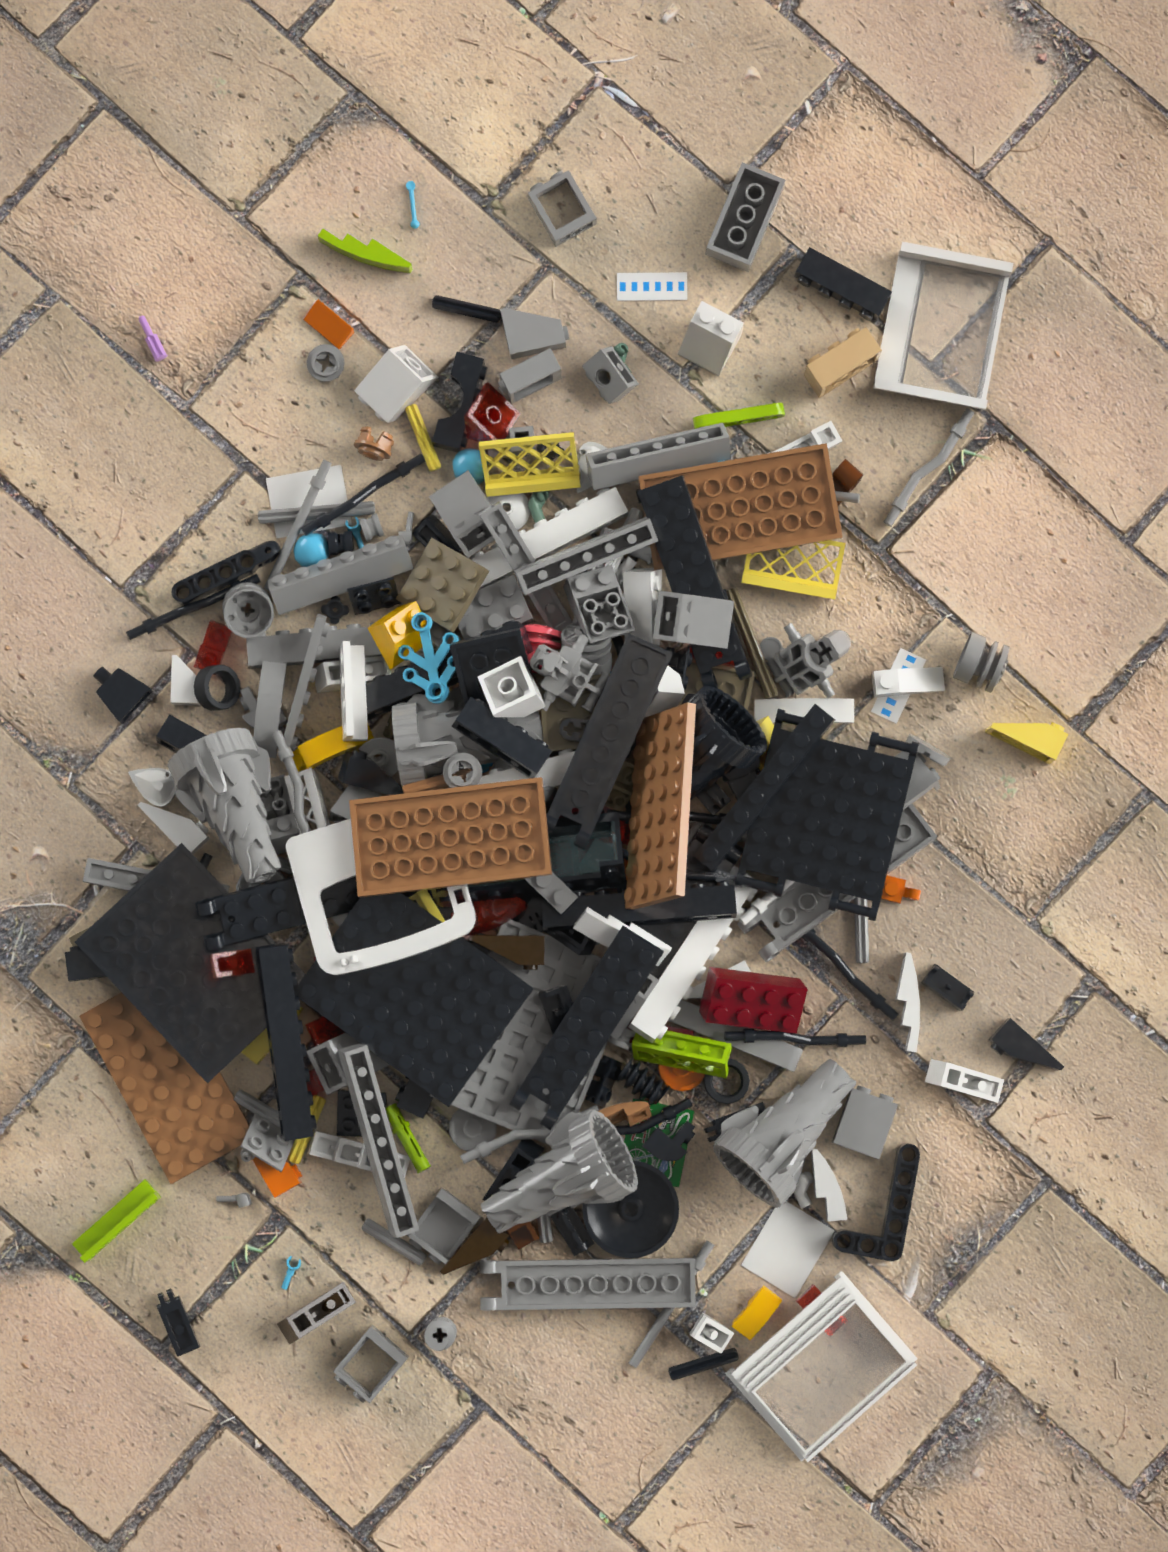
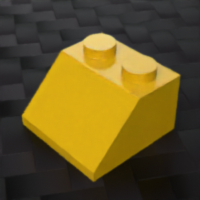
(396, 630)

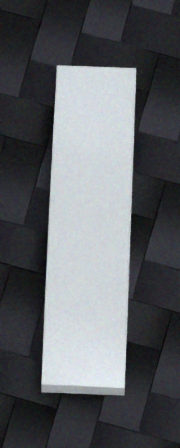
(838, 708)
(605, 930)
(908, 993)
(345, 1151)

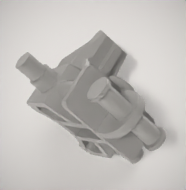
(808, 661)
(567, 674)

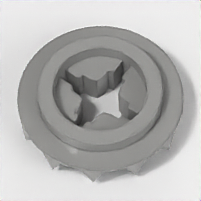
(320, 353)
(468, 762)

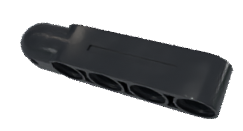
(260, 557)

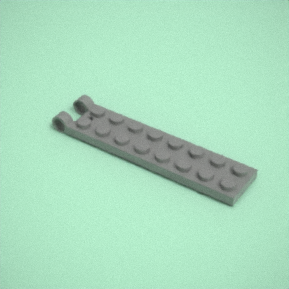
(807, 906)
(592, 1283)

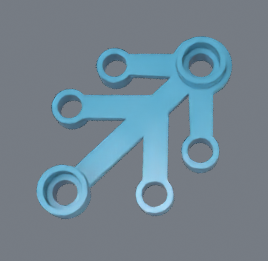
(430, 662)

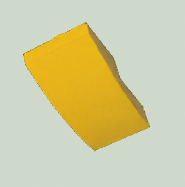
(756, 1313)

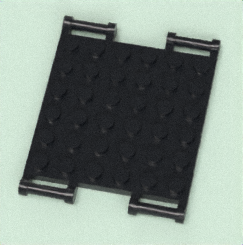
(831, 820)

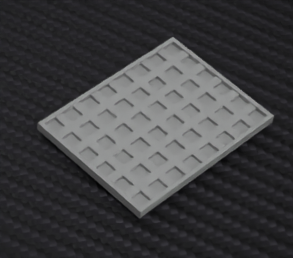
(525, 1038)

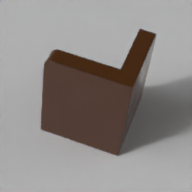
(523, 1234)

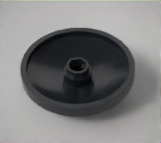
(640, 1220)

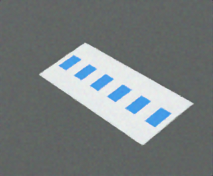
(651, 286)
(892, 706)

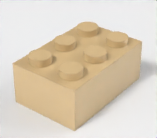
(842, 361)

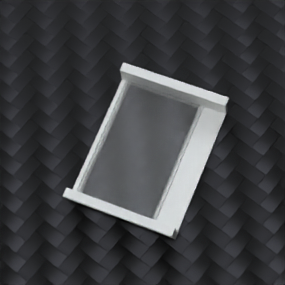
(942, 325)
(823, 1368)

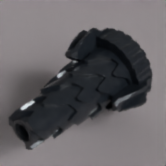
(724, 739)

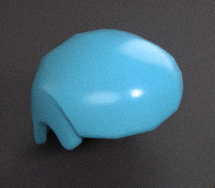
(469, 460)
(311, 549)

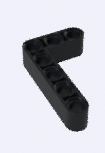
(891, 1213)

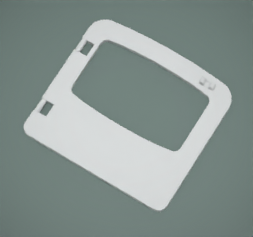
(326, 858)

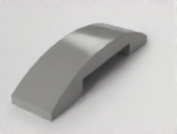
(269, 705)

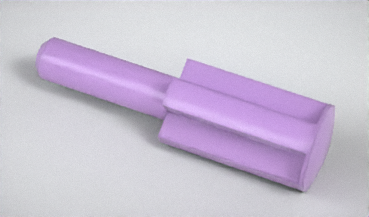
(152, 341)

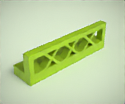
(681, 1050)
(116, 1220)

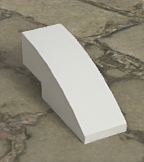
(827, 1186)

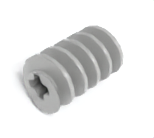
(433, 1340)

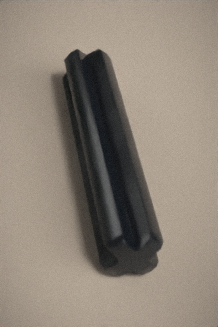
(466, 308)
(703, 1364)

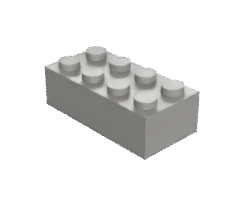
(745, 217)

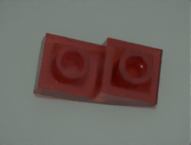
(213, 646)

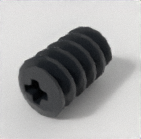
(642, 1083)

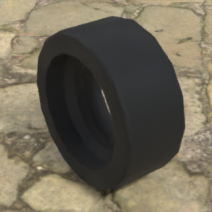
(202, 692)
(744, 1085)

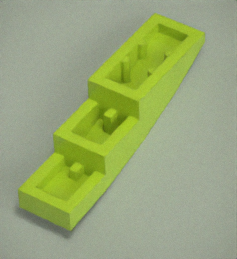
(372, 254)

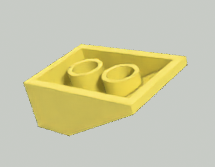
(1035, 739)

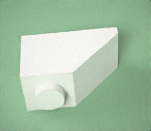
(182, 683)
(711, 1333)

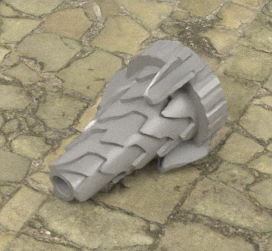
(427, 740)
(222, 784)
(771, 1148)
(584, 1166)

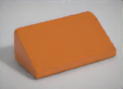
(329, 324)

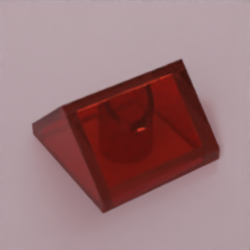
(490, 416)

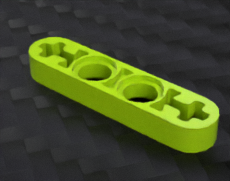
(741, 416)

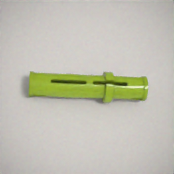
(407, 1138)

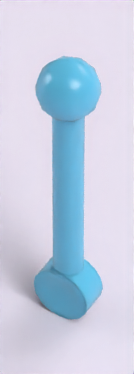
(410, 185)

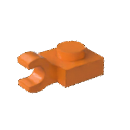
(895, 889)

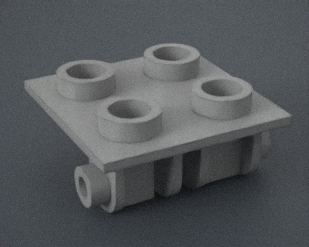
(265, 1142)

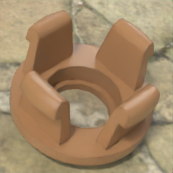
(371, 450)

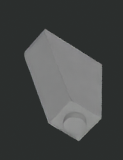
(532, 333)

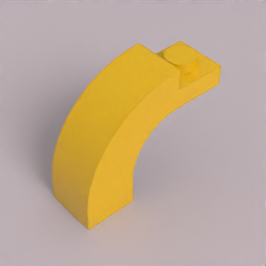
(324, 748)

